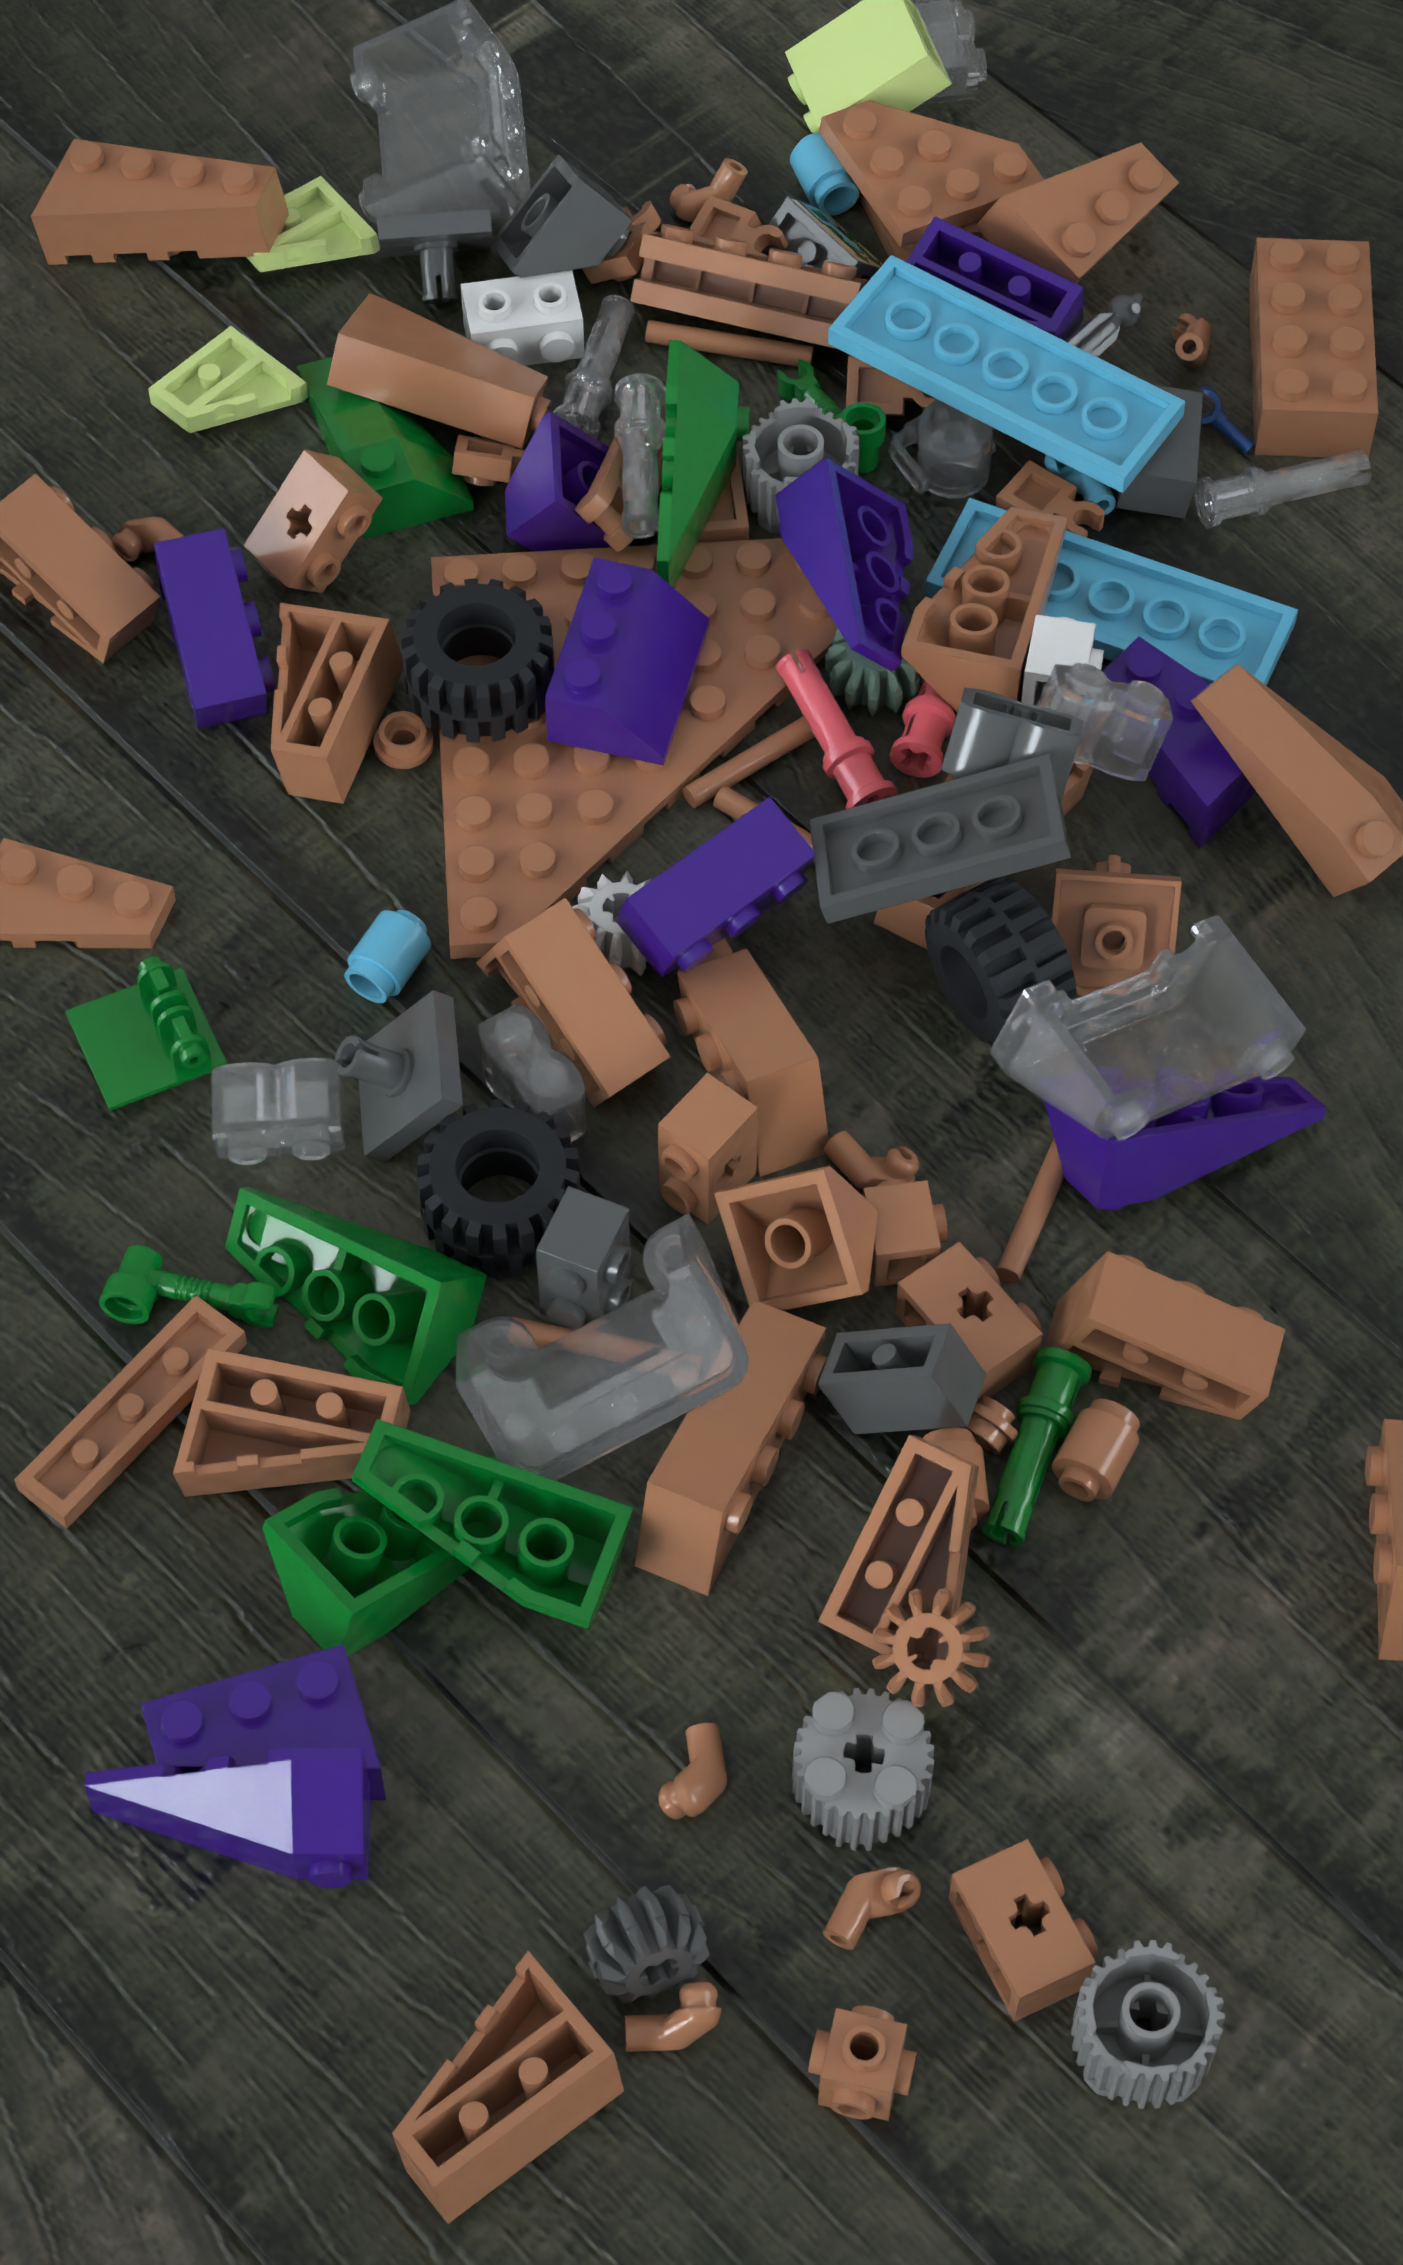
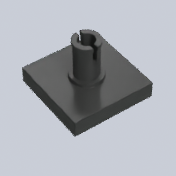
(435, 239)
(405, 1075)

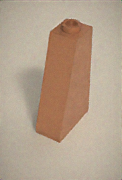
(436, 373)

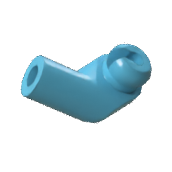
(1086, 486)

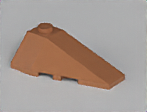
(985, 613)
(1317, 789)

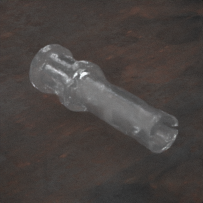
(588, 387)
(640, 436)
(1257, 491)

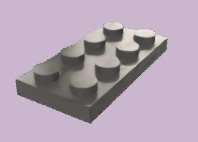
(939, 838)

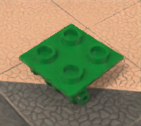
(146, 1036)

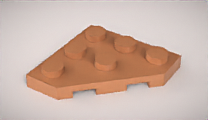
(923, 167)

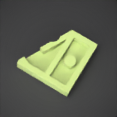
(317, 230)
(225, 384)

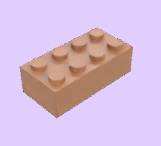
(1312, 347)

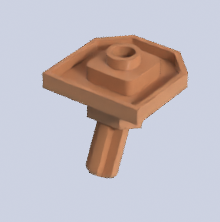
(1114, 921)

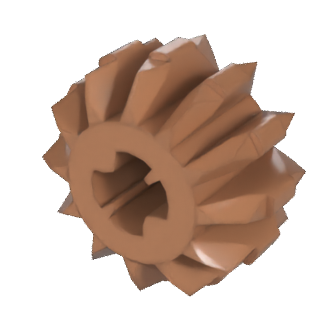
(941, 1669)

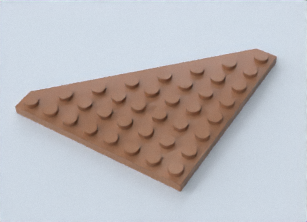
(544, 815)

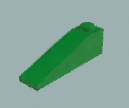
(697, 452)
(388, 453)
(367, 1293)
(515, 1528)
(354, 1566)

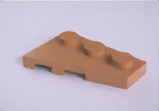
(76, 901)

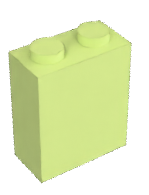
(867, 54)

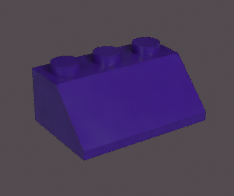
(625, 664)

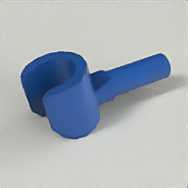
(1221, 422)

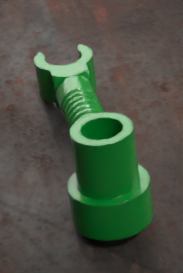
(866, 417)
(140, 1282)

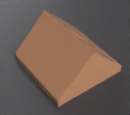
(800, 1238)

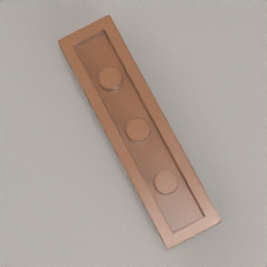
(127, 1413)

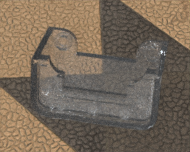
(444, 117)
(1152, 1039)
(612, 1376)

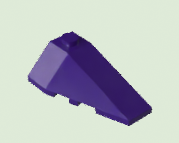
(853, 553)
(1181, 1143)
(293, 1816)

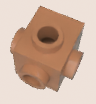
(862, 2086)

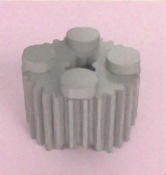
(786, 448)
(870, 1734)
(1138, 2062)

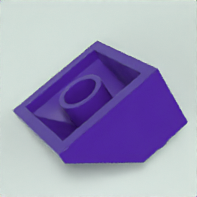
(550, 484)

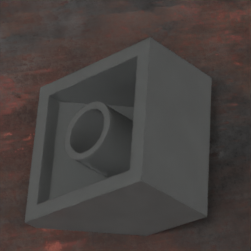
(562, 224)

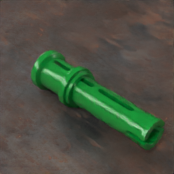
(1042, 1420)

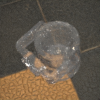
(951, 451)

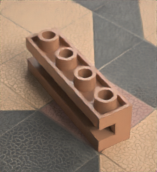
(741, 287)

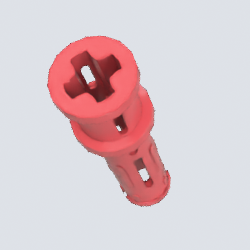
(927, 723)
(846, 755)

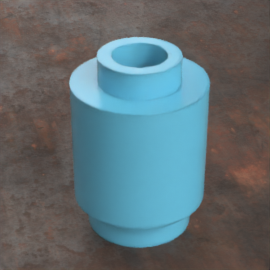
(823, 176)
(387, 955)

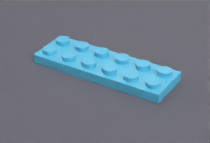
(1007, 373)
(1131, 596)

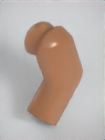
(1192, 339)
(871, 1897)
(678, 2028)

